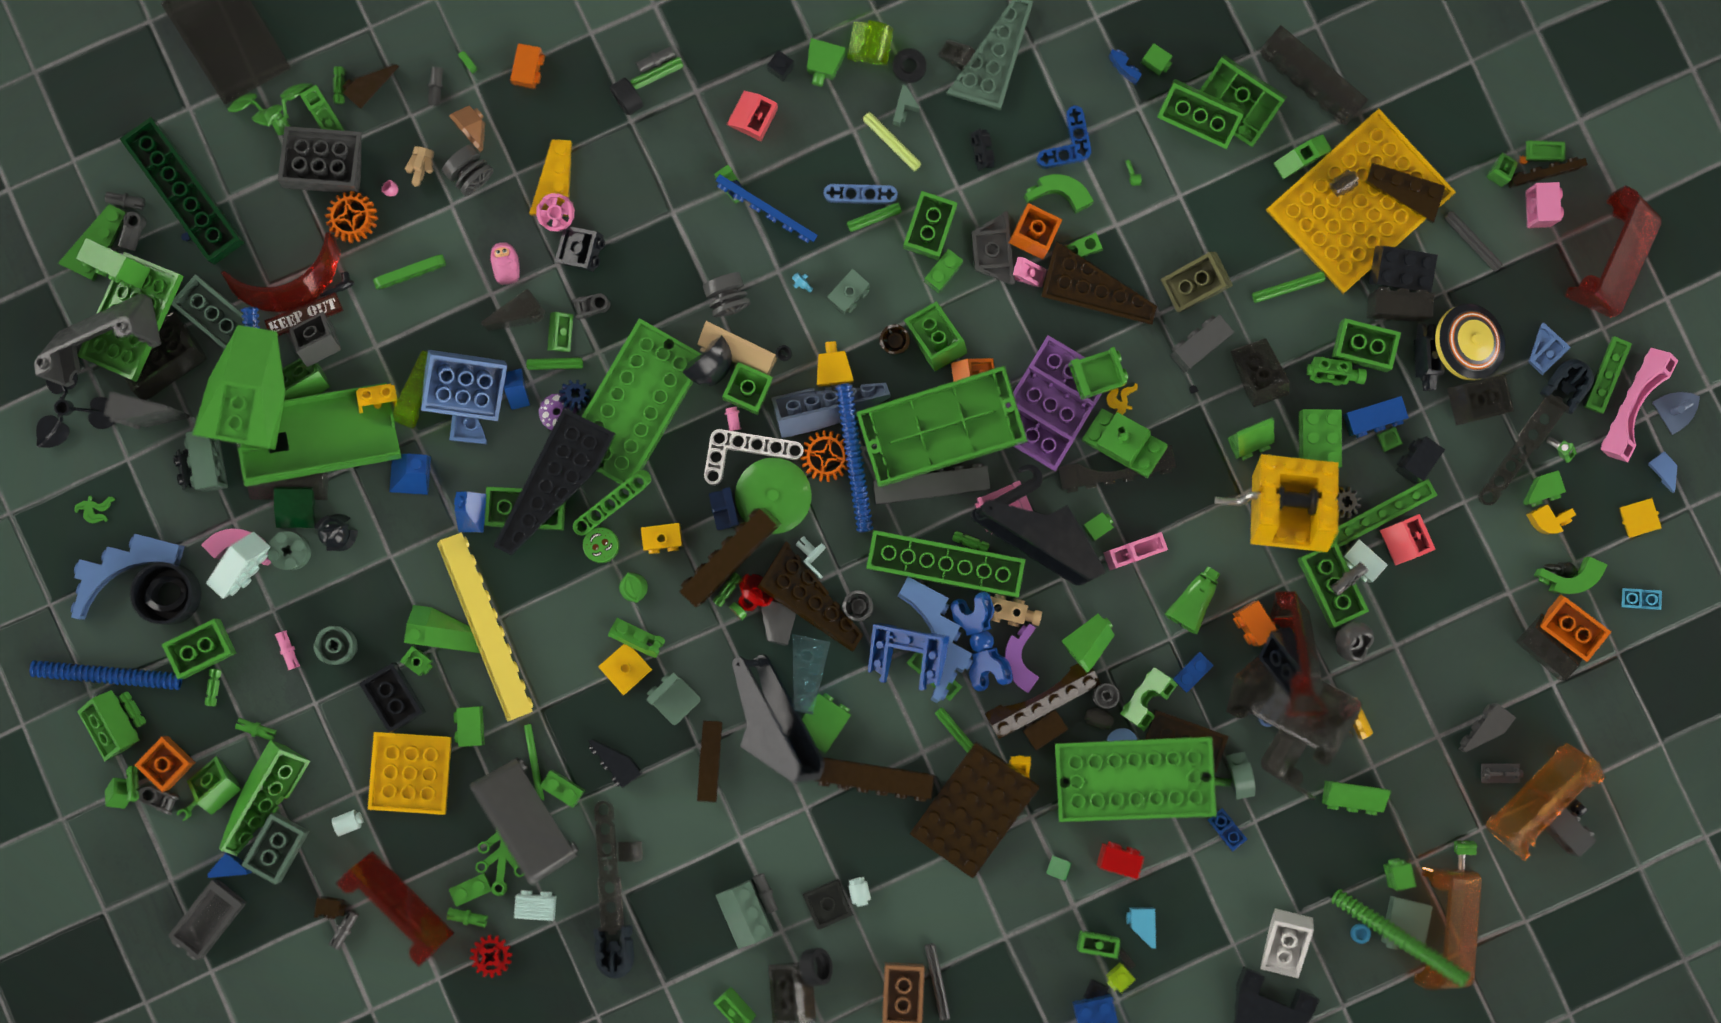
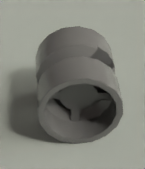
(1105, 695)

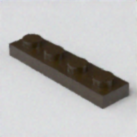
(1554, 169)

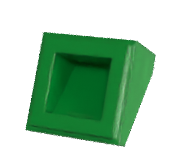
(1058, 868)

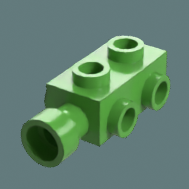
(1331, 369)

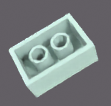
(238, 565)

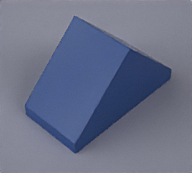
(516, 389)
(228, 866)

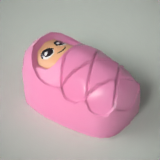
(505, 263)

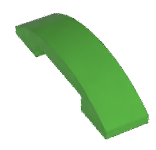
(321, 109)

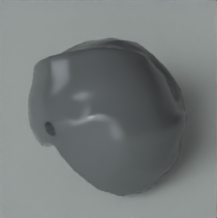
(1353, 641)

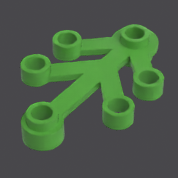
(502, 855)

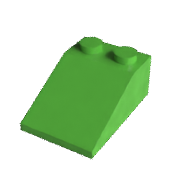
(936, 336)
(1252, 439)

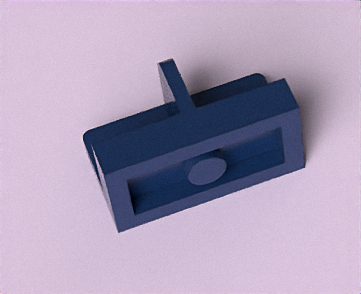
(723, 509)

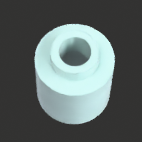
(859, 891)

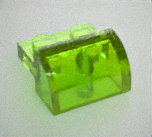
(870, 42)

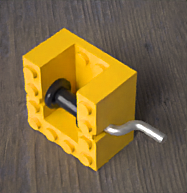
(1292, 503)

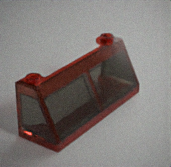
(1307, 690)

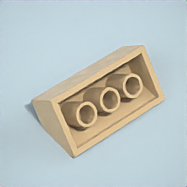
(741, 349)

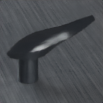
(345, 284)

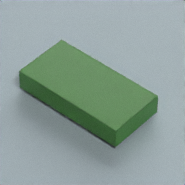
(1545, 151)

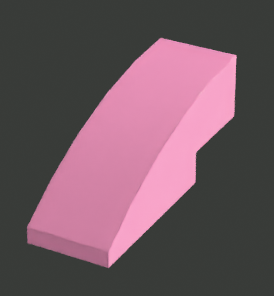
(1135, 551)

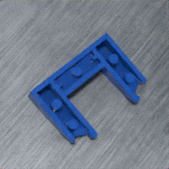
(932, 645)

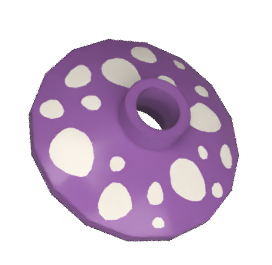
(547, 408)

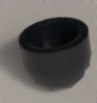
(780, 356)
(1579, 808)

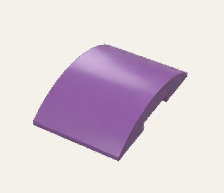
(1051, 404)

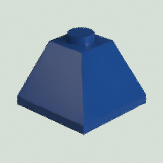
(410, 474)
(470, 511)

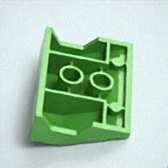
(1245, 91)

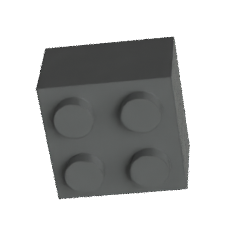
(315, 339)

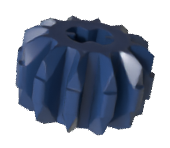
(568, 390)

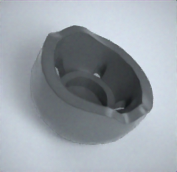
(858, 606)

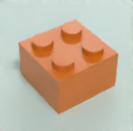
(1035, 231)
(1254, 623)
(165, 763)

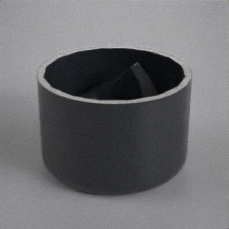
(145, 593)

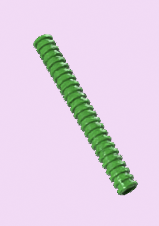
(1400, 938)

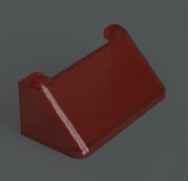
(1612, 290)

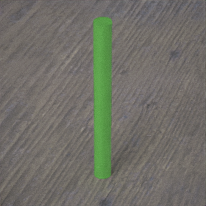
(533, 760)

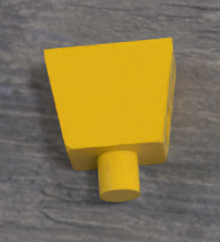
(833, 367)

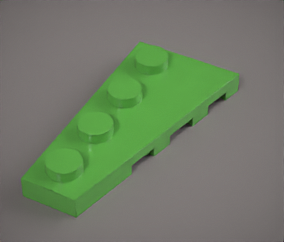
(102, 231)

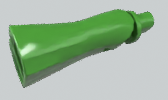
(1194, 601)

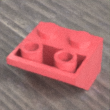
(753, 115)
(1407, 539)

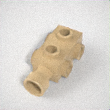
(1007, 612)

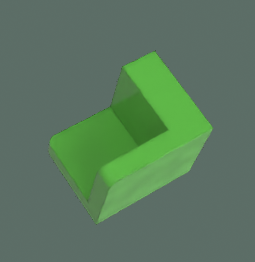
(116, 793)

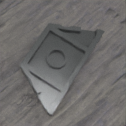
(992, 249)

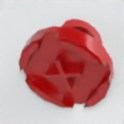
(749, 590)

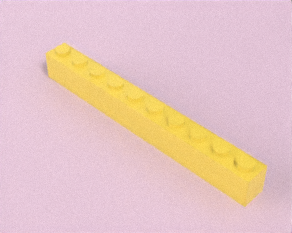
(485, 626)

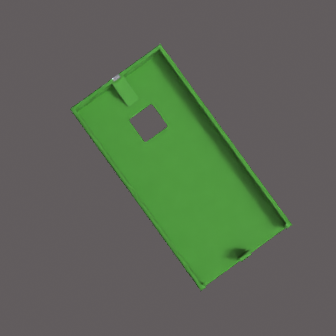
(324, 437)

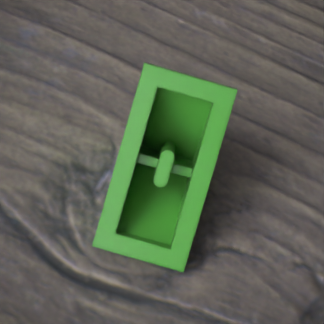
(1502, 170)

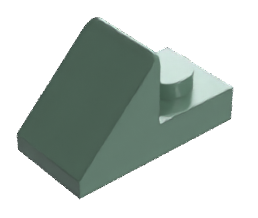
(907, 102)

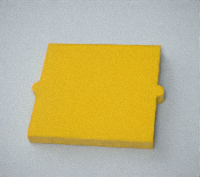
(1640, 517)

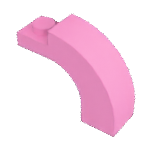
(220, 542)

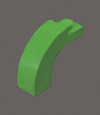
(1063, 185)
(1585, 578)

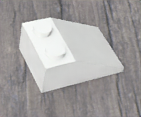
(1287, 943)

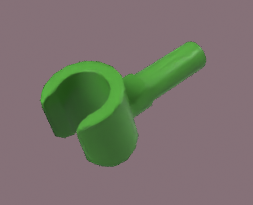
(1135, 180)
(187, 810)

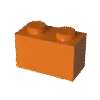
(527, 66)

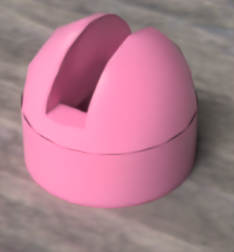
(389, 188)

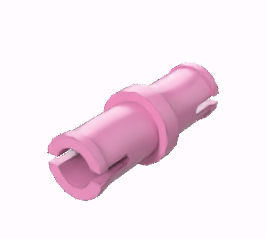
(287, 650)

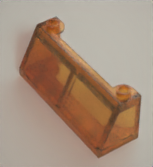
(1544, 798)

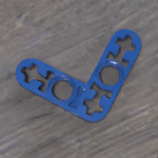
(1072, 149)

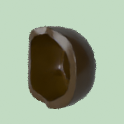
(895, 339)

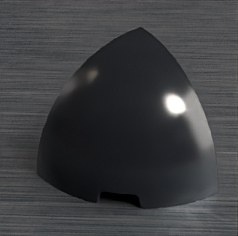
(712, 364)

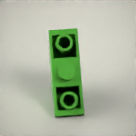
(1302, 156)

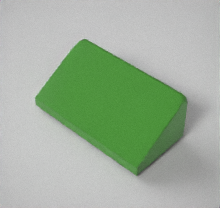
(560, 332)
(734, 1007)

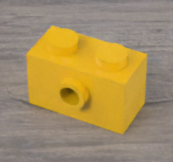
(662, 537)

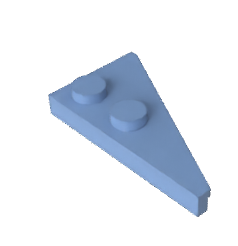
(467, 430)

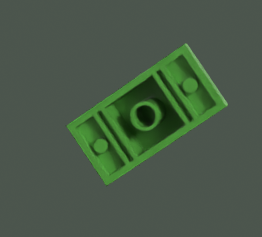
(1125, 442)

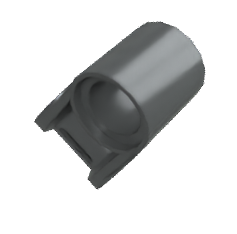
(589, 305)
(161, 800)

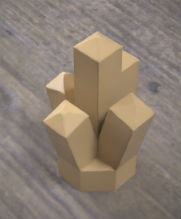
(420, 162)

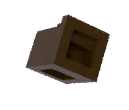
(329, 907)

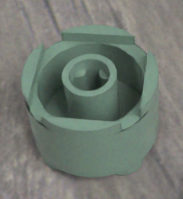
(298, 545)
(326, 640)

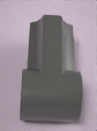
(130, 233)

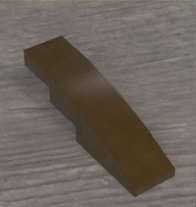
(709, 761)

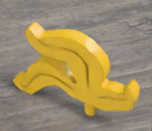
(1114, 403)

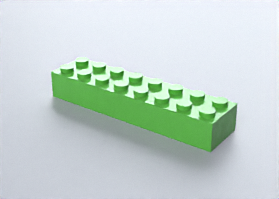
(945, 564)

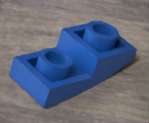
(1120, 60)
(1227, 830)

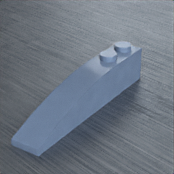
(814, 410)

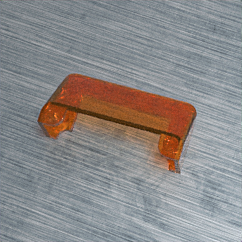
(1461, 924)

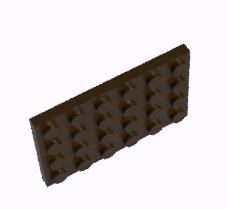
(974, 809)

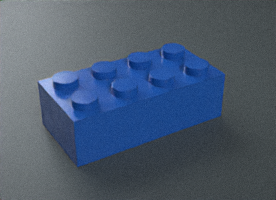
(1095, 1010)

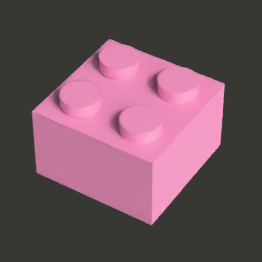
(1544, 205)

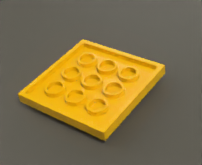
(409, 773)

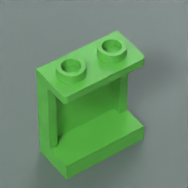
(1098, 373)
(826, 721)

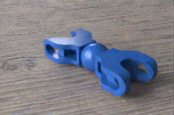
(981, 641)

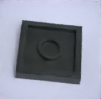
(827, 904)

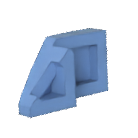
(1665, 469)

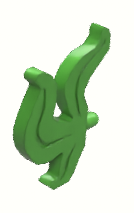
(89, 514)

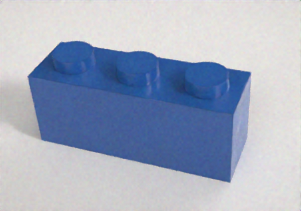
(1376, 417)

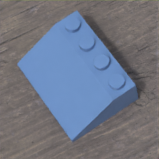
(463, 385)

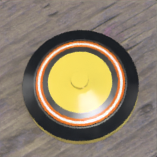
(1470, 342)

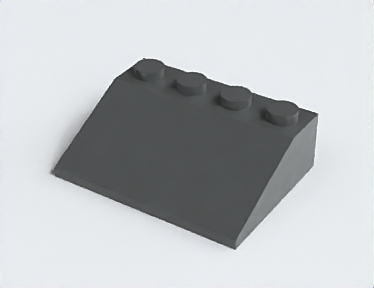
(320, 160)
(140, 413)

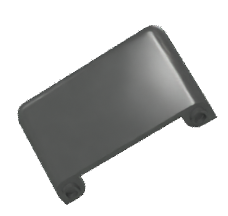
(133, 316)
(523, 821)

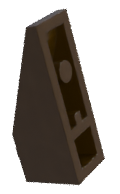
(365, 86)

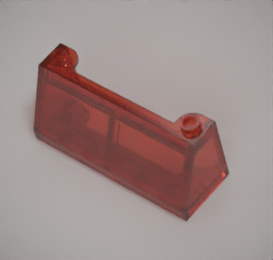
(399, 905)

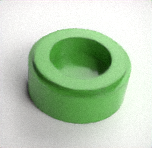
(738, 611)

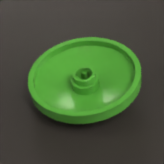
(778, 488)

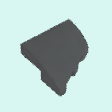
(778, 623)

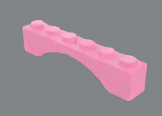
(1656, 368)

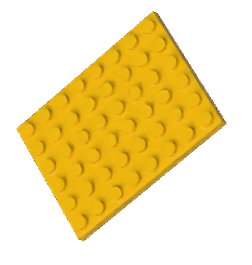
(1345, 229)

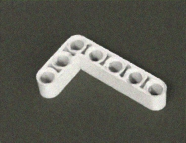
(746, 447)

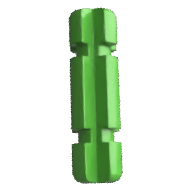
(338, 82)
(970, 541)
(727, 589)
(212, 687)
(132, 709)
(132, 783)

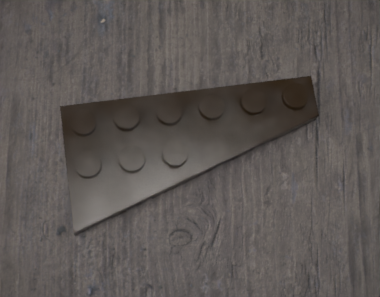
(1083, 284)
(804, 594)

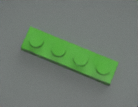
(1607, 375)

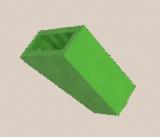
(1089, 641)

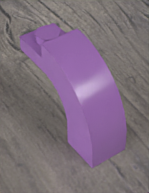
(1021, 675)

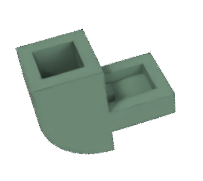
(1241, 775)

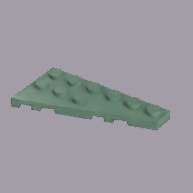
(991, 66)

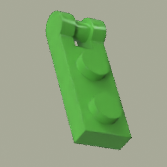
(636, 638)

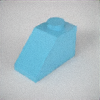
(1143, 923)

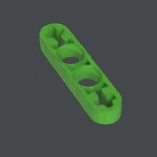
(409, 272)

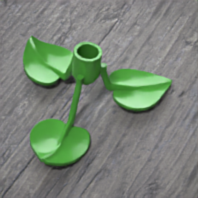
(272, 114)

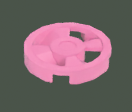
(555, 212)

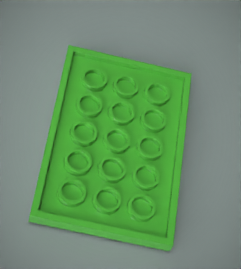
(127, 354)

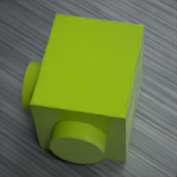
(1119, 978)

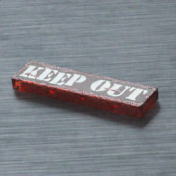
(283, 322)

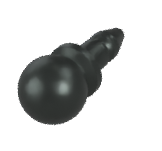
(1566, 569)

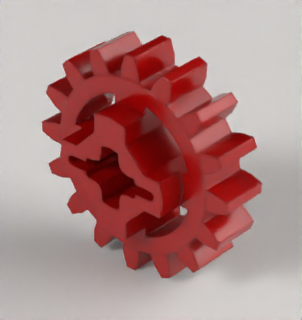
(496, 961)

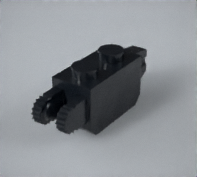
(1427, 361)

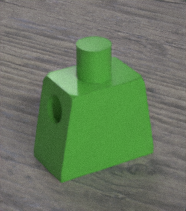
(824, 60)

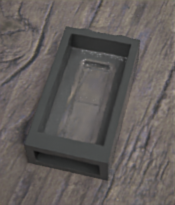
(207, 919)

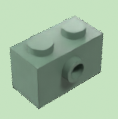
(848, 292)

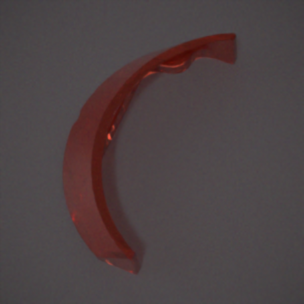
(297, 292)

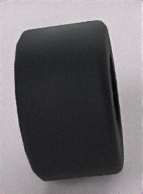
(626, 96)

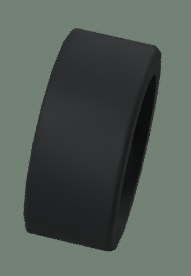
(807, 967)

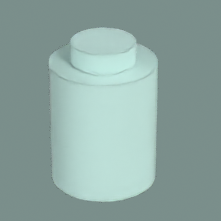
(347, 822)

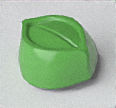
(633, 587)

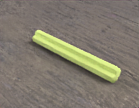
(892, 141)

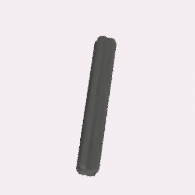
(1474, 242)
(937, 982)

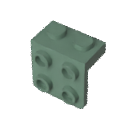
(673, 698)

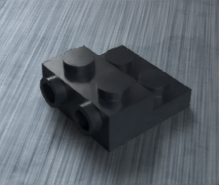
(580, 248)

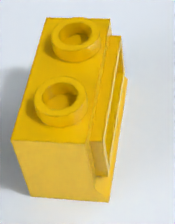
(375, 396)

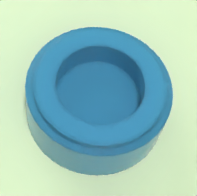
(1360, 933)

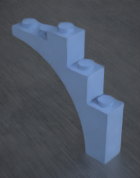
(115, 561)
(930, 606)

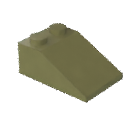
(1197, 281)

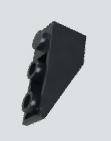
(620, 765)

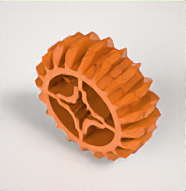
(336, 219)
(809, 452)

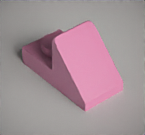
(1029, 272)

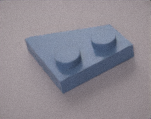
(1547, 349)

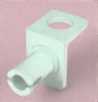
(811, 552)

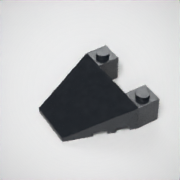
(1255, 1008)

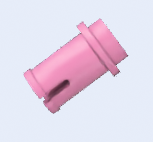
(733, 419)

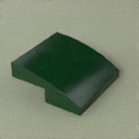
(294, 507)

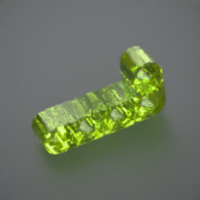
(408, 404)

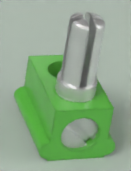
(1565, 449)
(1462, 849)

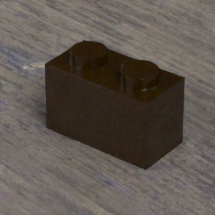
(1044, 729)

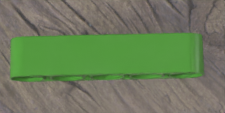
(619, 499)

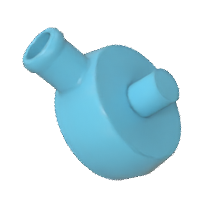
(800, 281)

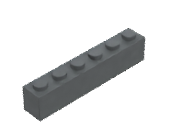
(935, 485)

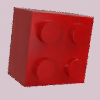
(1119, 860)

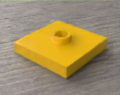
(625, 668)

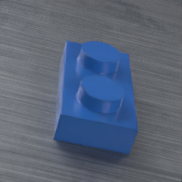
(1193, 672)

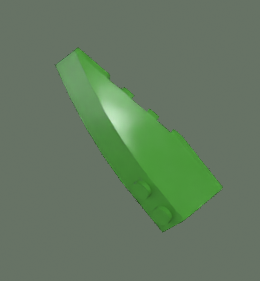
(264, 790)

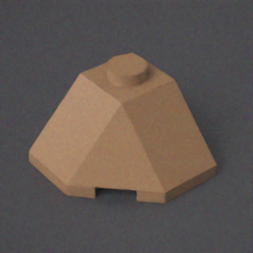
(471, 125)

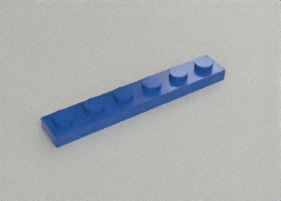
(772, 214)

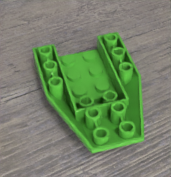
(245, 391)

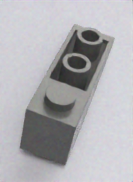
(1491, 725)

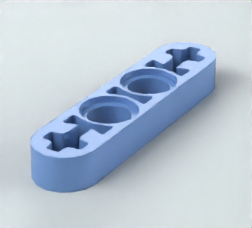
(860, 190)

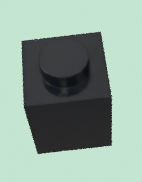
(780, 65)

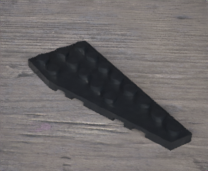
(563, 466)

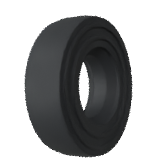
(915, 55)

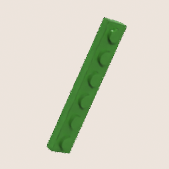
(1384, 512)

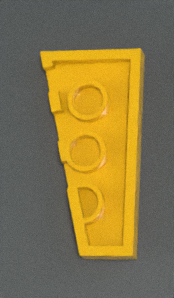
(555, 174)

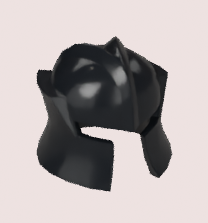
(335, 533)

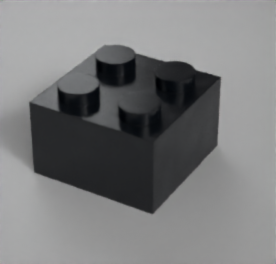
(1420, 459)

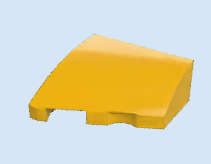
(1362, 726)

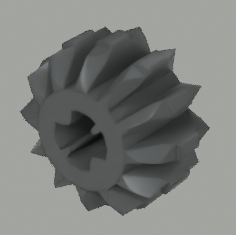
(1350, 497)

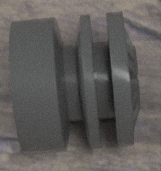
(467, 170)
(725, 289)

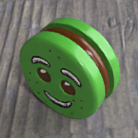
(601, 545)

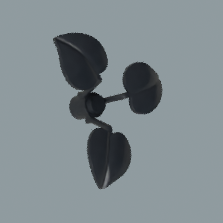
(53, 432)

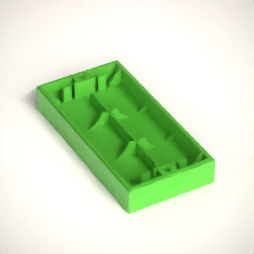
(640, 397)
(941, 426)
(1135, 779)

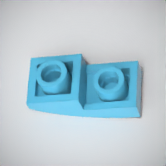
(1641, 599)

